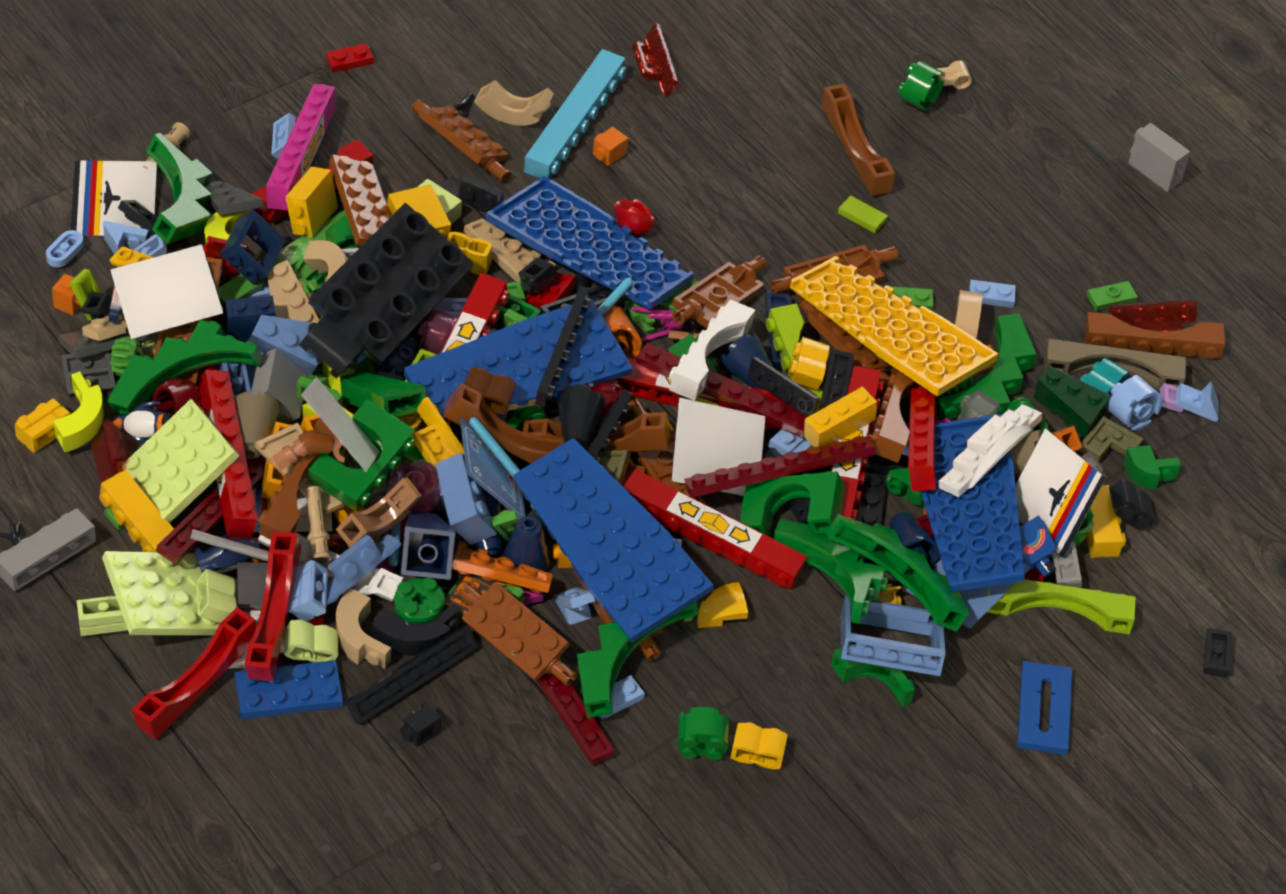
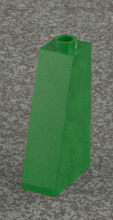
(390, 394)

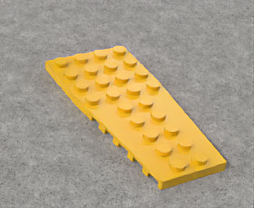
(905, 337)

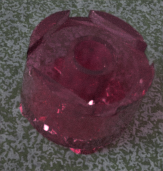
(436, 331)
(424, 478)

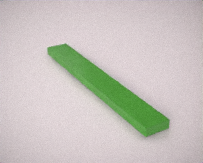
(242, 288)

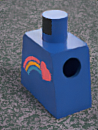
(1037, 546)

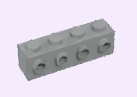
(46, 549)

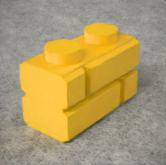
(38, 427)

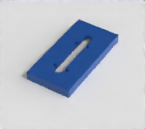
(1028, 731)

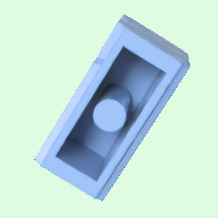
(309, 591)

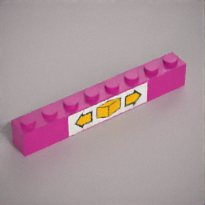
(301, 144)

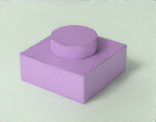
(1168, 394)

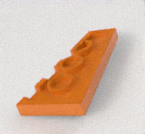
(501, 569)

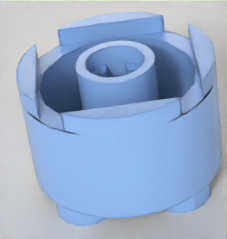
(1134, 402)

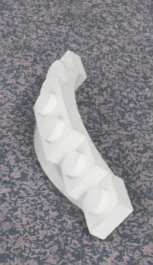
(988, 447)
(375, 582)

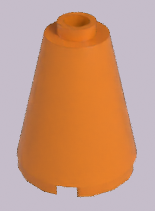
(623, 331)

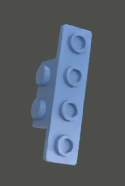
(357, 562)

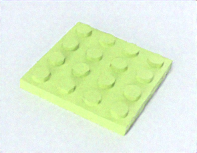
(180, 460)
(157, 594)

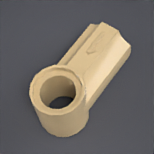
(956, 75)

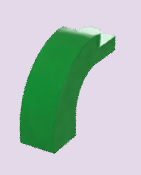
(894, 678)

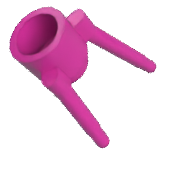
(666, 321)

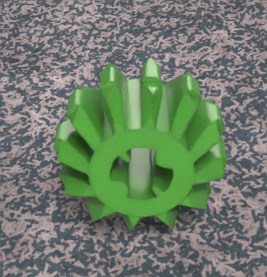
(122, 352)

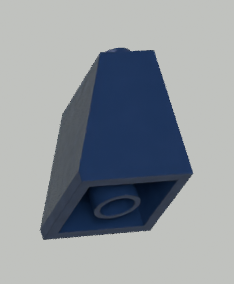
(243, 314)
(427, 546)

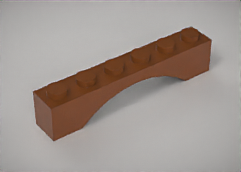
(872, 167)
(1200, 340)
(470, 403)
(892, 432)
(644, 433)
(284, 513)

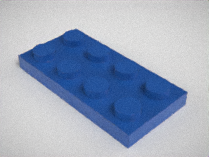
(293, 690)

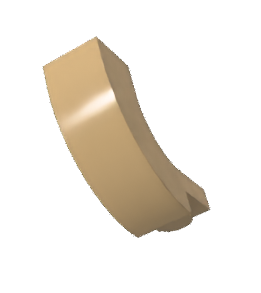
(510, 108)
(324, 257)
(968, 312)
(354, 643)

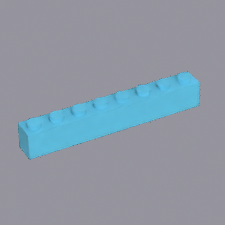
(575, 115)

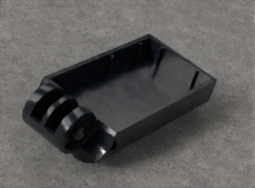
(383, 291)

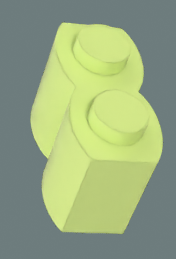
(215, 595)
(310, 642)

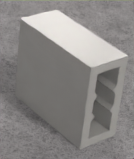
(1158, 157)
(279, 379)

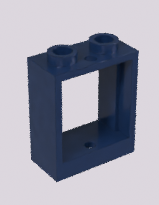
(263, 235)

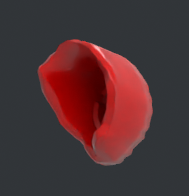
(634, 216)

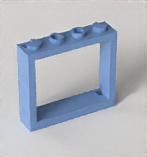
(890, 652)

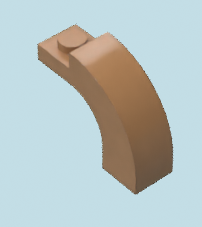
(381, 516)

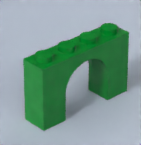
(356, 486)
(765, 497)

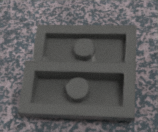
(92, 367)
(251, 584)

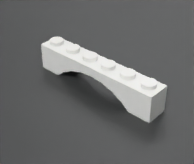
(728, 326)

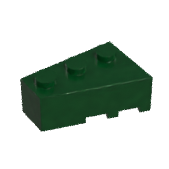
(1071, 400)

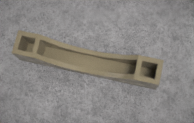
(1151, 367)

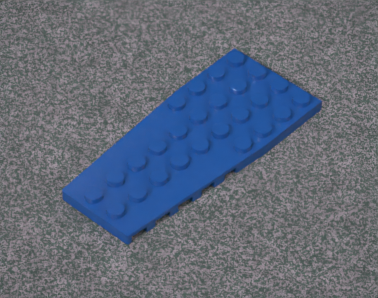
(588, 241)
(523, 356)
(980, 528)
(611, 540)

